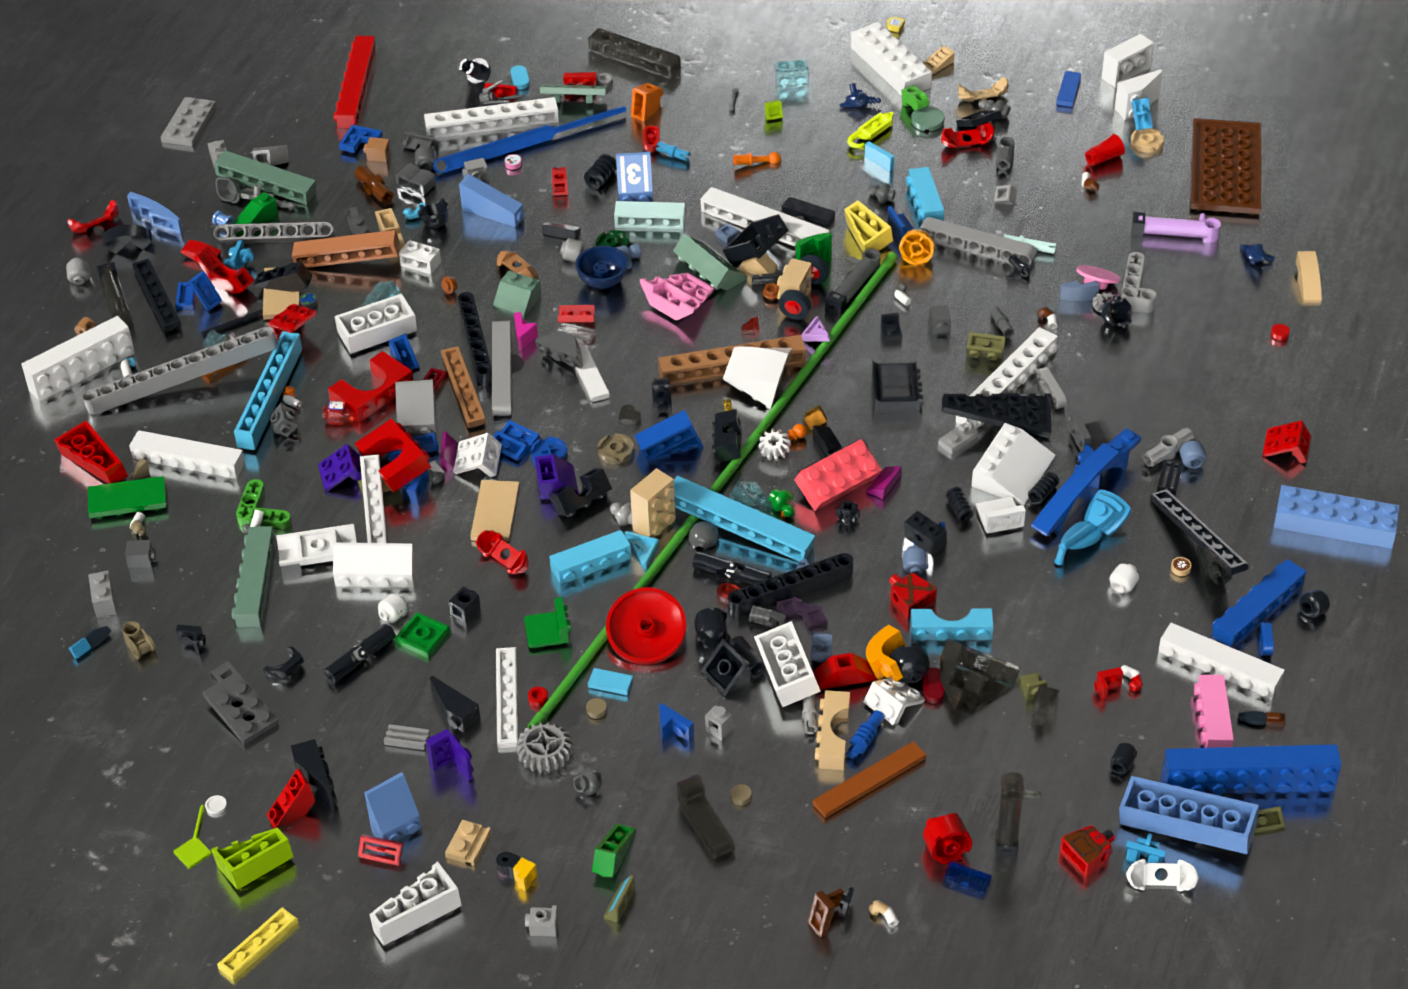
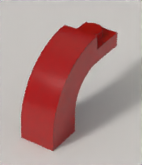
(220, 275)

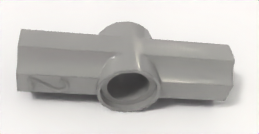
(1167, 447)

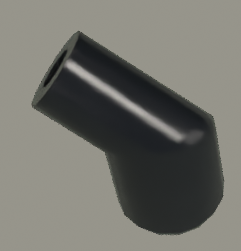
(1022, 267)

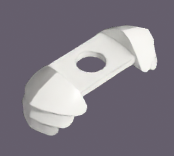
(1179, 874)

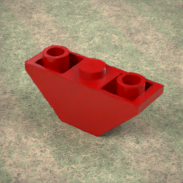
(843, 670)
(292, 802)

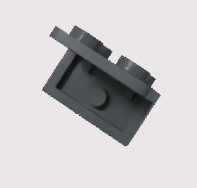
(1090, 433)

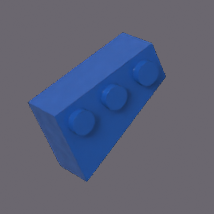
(668, 436)

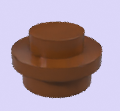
(449, 284)
(771, 291)

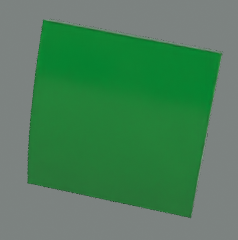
(817, 245)

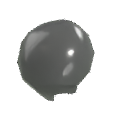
(703, 535)

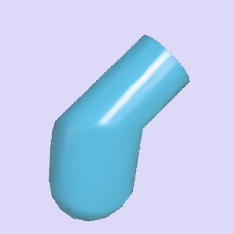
(409, 214)

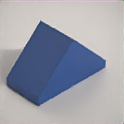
(402, 351)

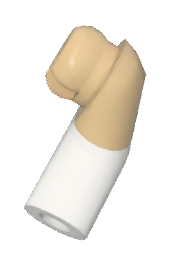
(885, 910)

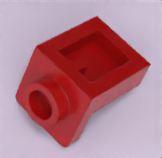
(1108, 679)

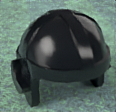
(434, 215)
(1117, 311)

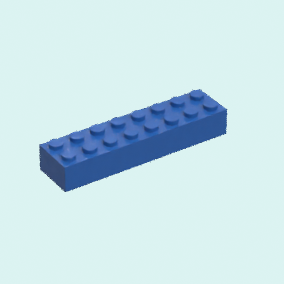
(1253, 769)

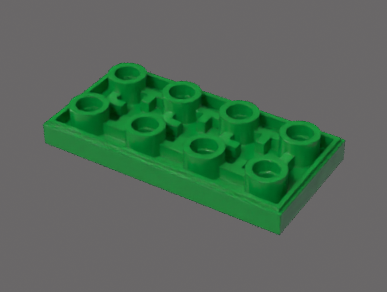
(126, 497)

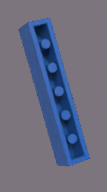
(1258, 603)

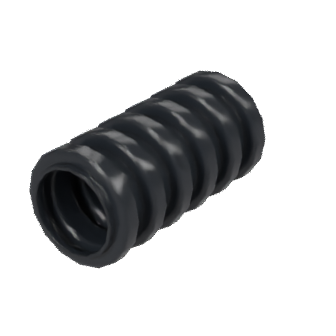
(1043, 487)
(959, 504)

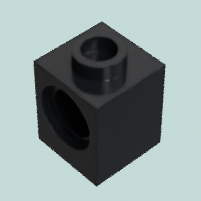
(464, 604)

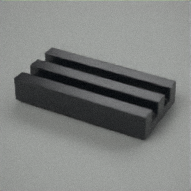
(1172, 467)

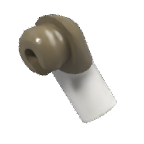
(136, 524)

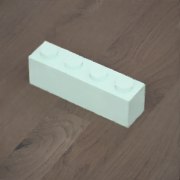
(649, 215)

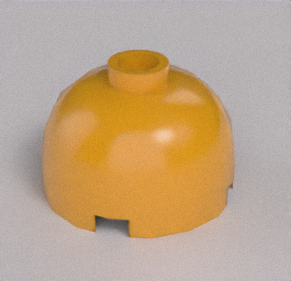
(916, 246)

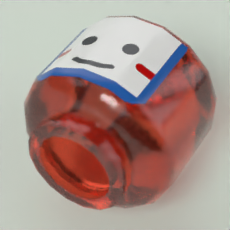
(336, 413)

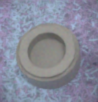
(605, 80)

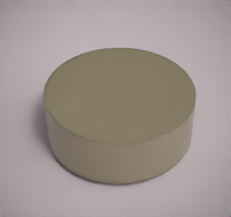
(596, 708)
(741, 794)

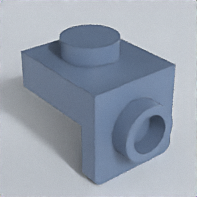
(821, 646)

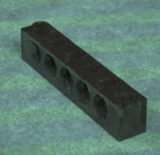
(634, 53)

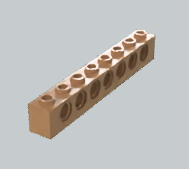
(714, 362)

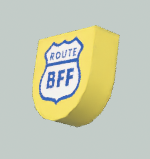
(895, 24)

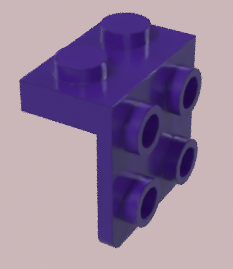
(444, 748)

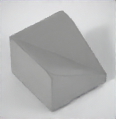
(1005, 194)

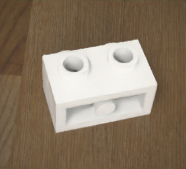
(420, 257)

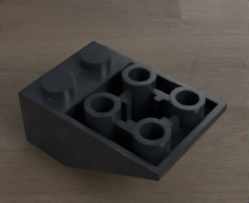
(311, 761)

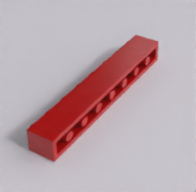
(355, 82)

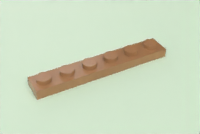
(463, 387)

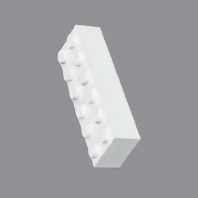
(890, 58)
(78, 358)

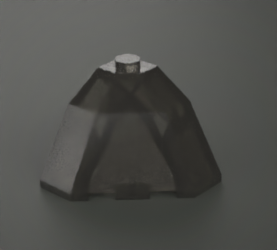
(973, 676)

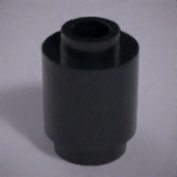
(1123, 758)

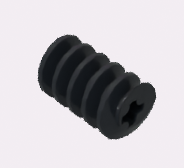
(600, 171)

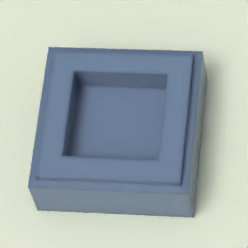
(727, 233)

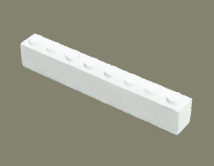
(743, 212)

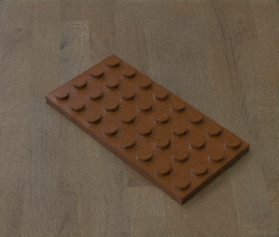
(1226, 166)

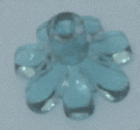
(213, 338)

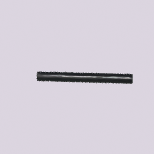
(236, 322)

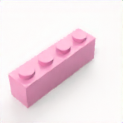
(1214, 711)

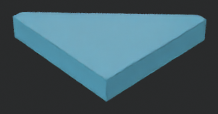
(643, 547)

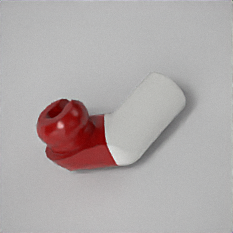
(1135, 677)

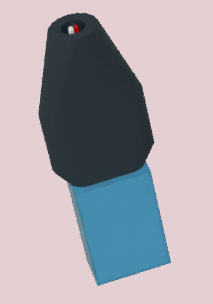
(90, 641)

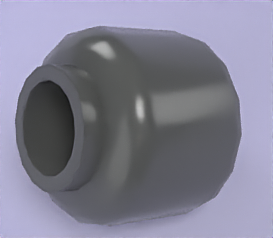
(425, 157)

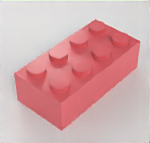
(838, 475)

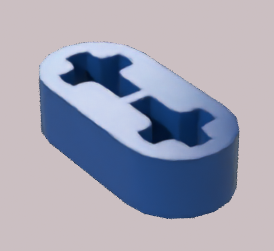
(1266, 639)

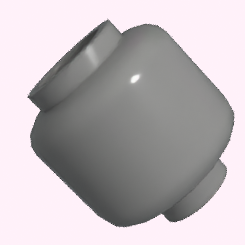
(571, 249)
(78, 271)

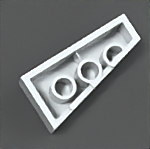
(416, 905)

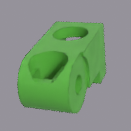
(916, 98)

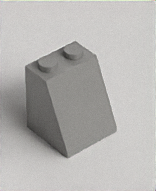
(416, 406)

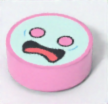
(513, 162)

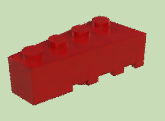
(90, 452)

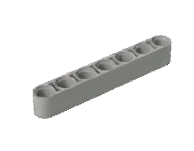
(266, 230)
(977, 241)
(501, 369)

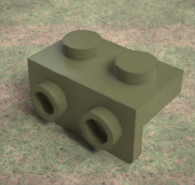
(985, 346)

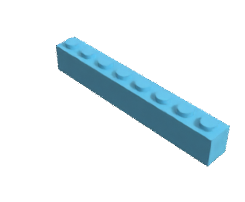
(268, 391)
(742, 520)

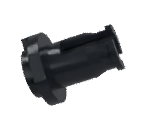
(476, 70)

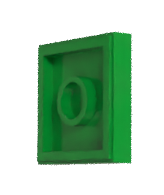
(422, 634)

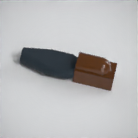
(1271, 719)

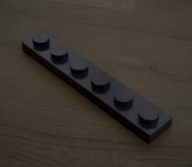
(156, 295)

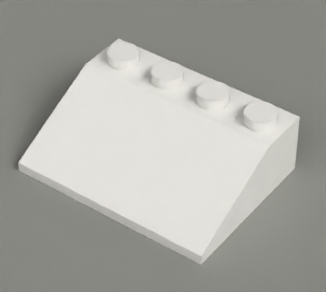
(1012, 465)

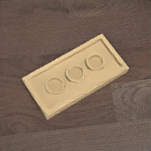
(277, 301)
(495, 508)

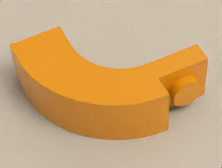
(880, 649)

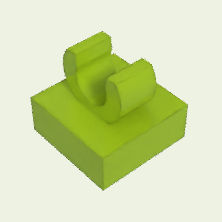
(773, 110)

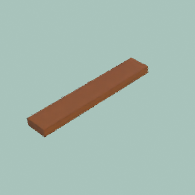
(869, 779)

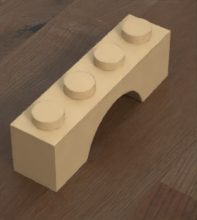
(832, 748)

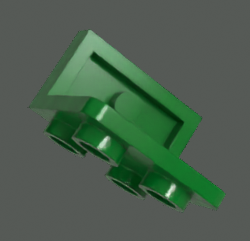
(549, 627)

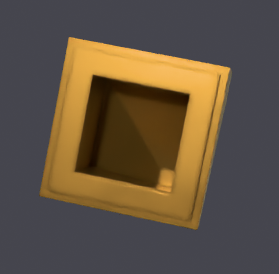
(815, 416)

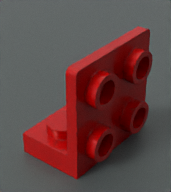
(290, 319)
(1287, 438)

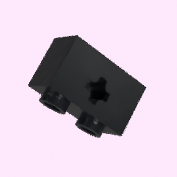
(925, 533)

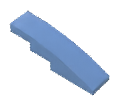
(157, 213)

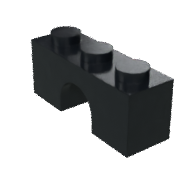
(726, 441)
(594, 486)

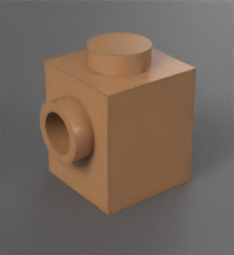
(377, 149)

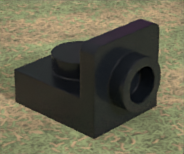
(890, 327)
(191, 635)

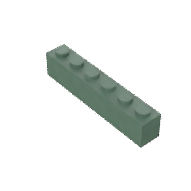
(269, 177)
(254, 577)

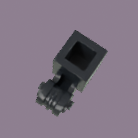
(661, 395)

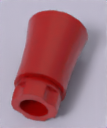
(1106, 150)

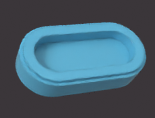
(519, 77)

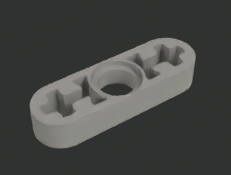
(1050, 385)

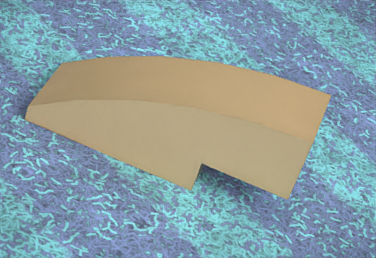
(387, 221)
(1309, 276)

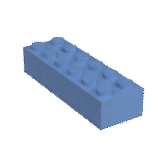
(1336, 516)
(1189, 814)

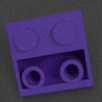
(553, 474)

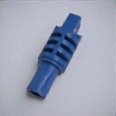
(864, 734)

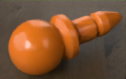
(798, 431)

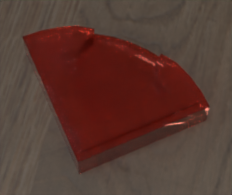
(751, 326)

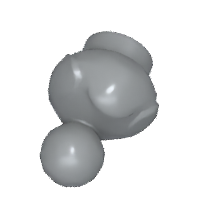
(622, 513)

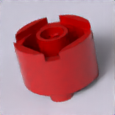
(947, 838)

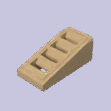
(943, 56)

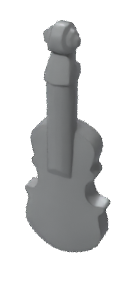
(251, 193)

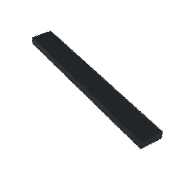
(1199, 532)

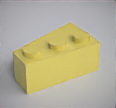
(867, 227)

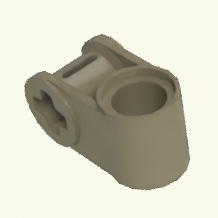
(137, 639)

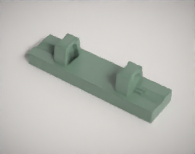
(586, 90)

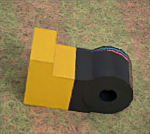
(516, 868)

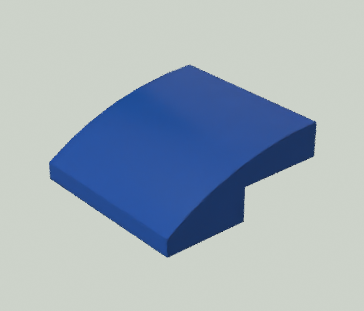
(516, 440)

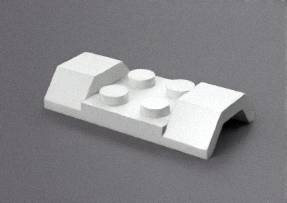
(312, 545)

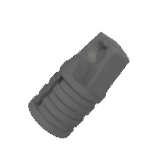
(764, 616)

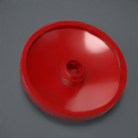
(646, 626)

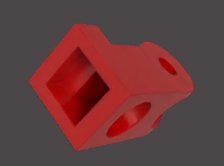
(559, 181)

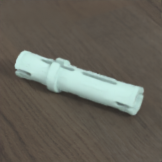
(1039, 245)

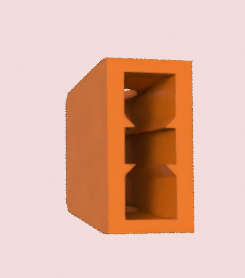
(645, 101)

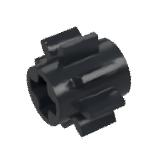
(848, 512)

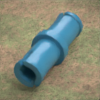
(673, 151)

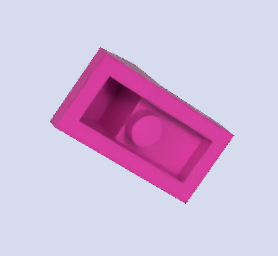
(525, 332)

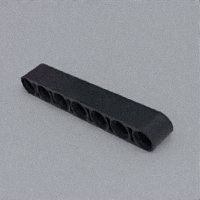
(475, 339)
(791, 584)

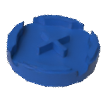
(549, 446)

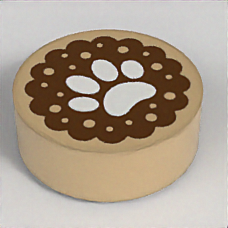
(1181, 566)

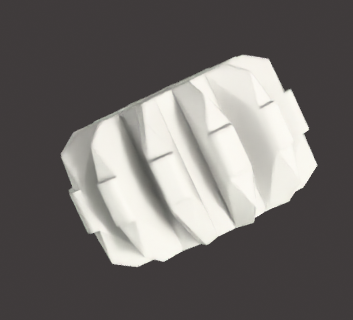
(767, 444)

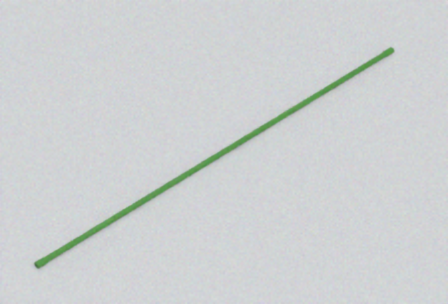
(601, 638)

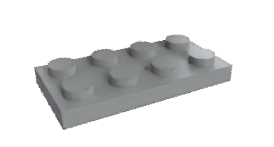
(188, 121)

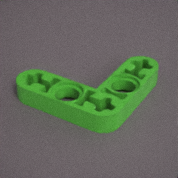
(274, 516)

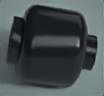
(1314, 603)

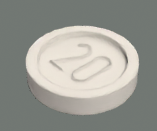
(216, 805)

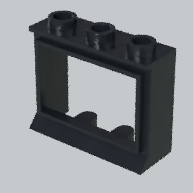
(743, 246)
(897, 404)

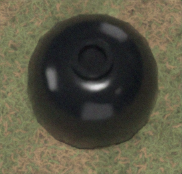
(912, 662)

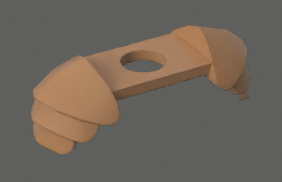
(508, 258)

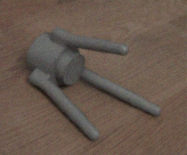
(489, 97)

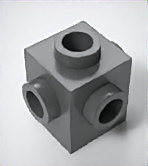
(284, 420)

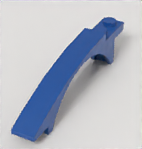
(1105, 457)

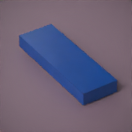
(1068, 89)

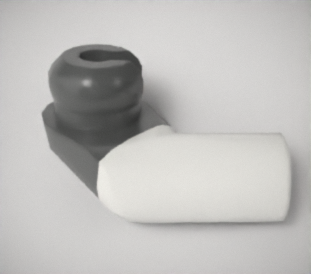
(900, 294)
(437, 473)
(256, 521)

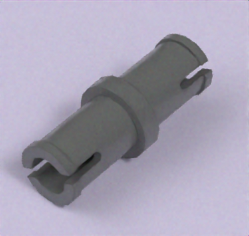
(1001, 322)

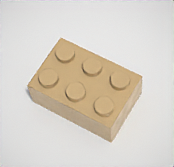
(653, 504)

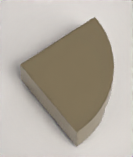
(140, 471)

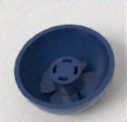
(601, 266)

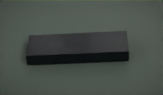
(808, 210)

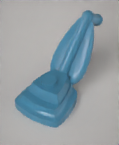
(1104, 514)

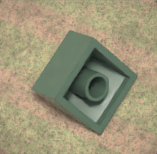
(517, 293)

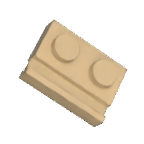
(468, 842)

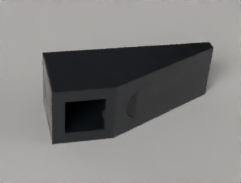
(285, 278)

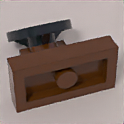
(824, 906)

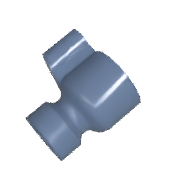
(631, 252)

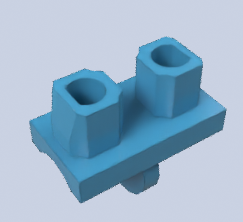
(1142, 114)
(239, 256)
(1146, 849)

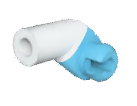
(125, 366)

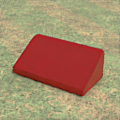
(504, 90)

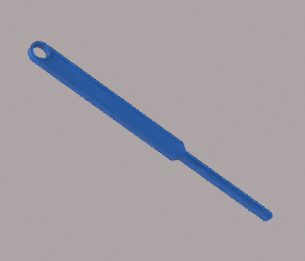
(517, 141)

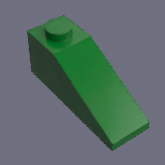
(258, 211)
(612, 850)

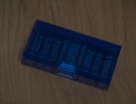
(967, 878)

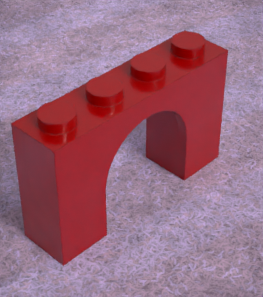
(365, 403)
(394, 437)

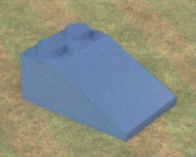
(392, 809)

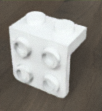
(892, 698)

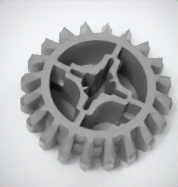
(556, 742)

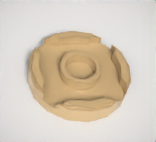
(1147, 140)

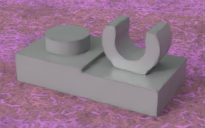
(216, 149)
(958, 437)

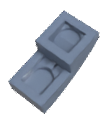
(1075, 292)

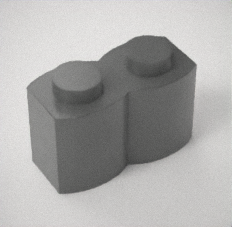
(415, 179)

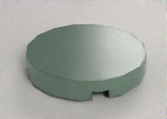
(928, 118)

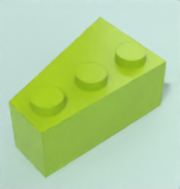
(253, 858)

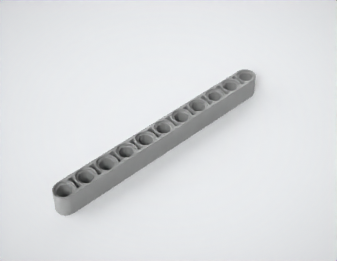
(179, 370)

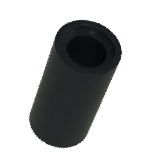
(742, 646)

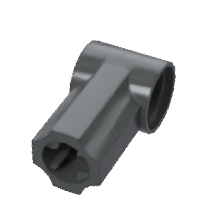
(1005, 153)

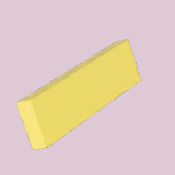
(257, 943)

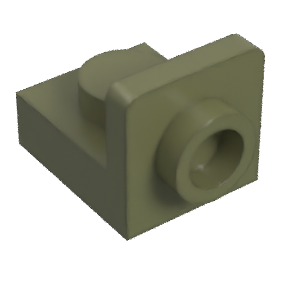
(1031, 683)

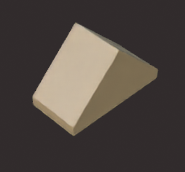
(760, 266)

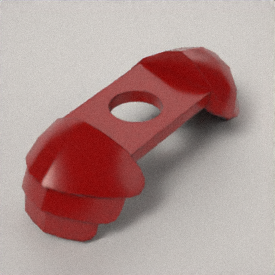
(981, 135)
(111, 213)
(492, 545)

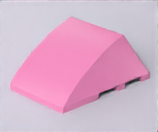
(676, 295)

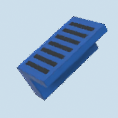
(898, 223)

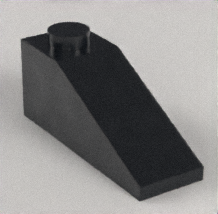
(456, 707)

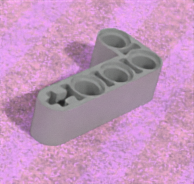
(1141, 299)

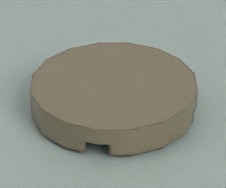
(616, 449)

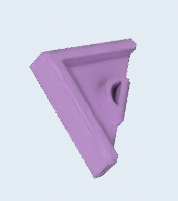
(815, 331)

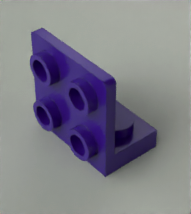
(339, 466)

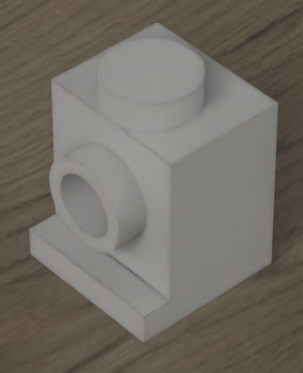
(477, 169)
(719, 717)
(542, 921)

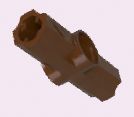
(374, 184)

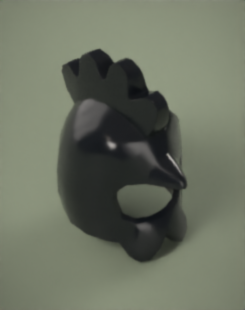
(711, 627)

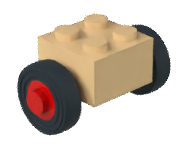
(796, 285)

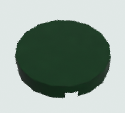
(614, 238)

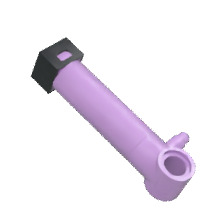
(1203, 228)

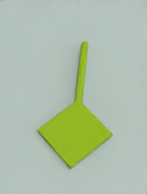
(193, 850)

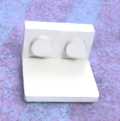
(480, 453)
(1001, 514)

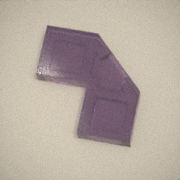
(795, 607)

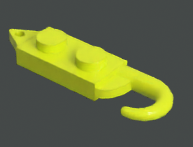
(871, 129)

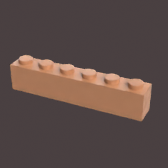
(346, 249)

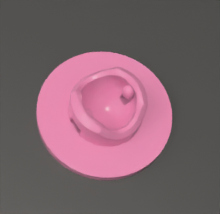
(1097, 274)

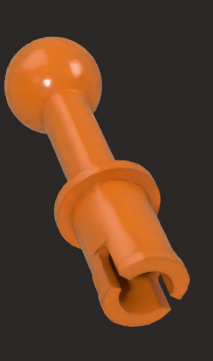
(748, 159)

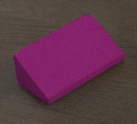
(448, 452)
(885, 481)

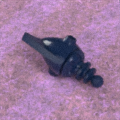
(858, 98)
(1256, 253)

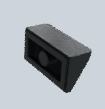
(560, 230)
(826, 439)

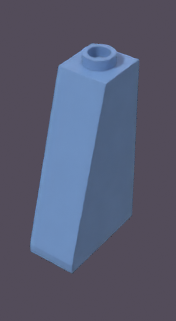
(489, 202)

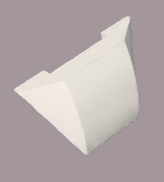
(757, 371)

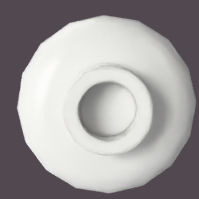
(1124, 578)
(392, 608)

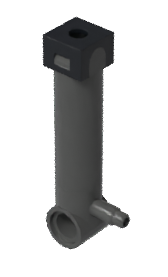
(837, 300)

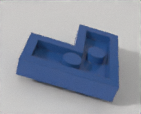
(356, 136)

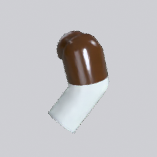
(1088, 183)
(1052, 319)

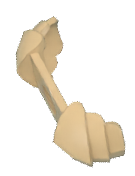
(997, 89)

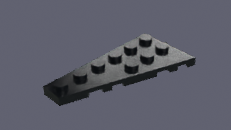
(1026, 412)

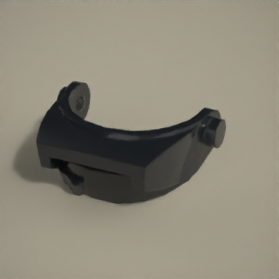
(288, 669)

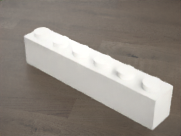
(187, 454)
(1221, 660)

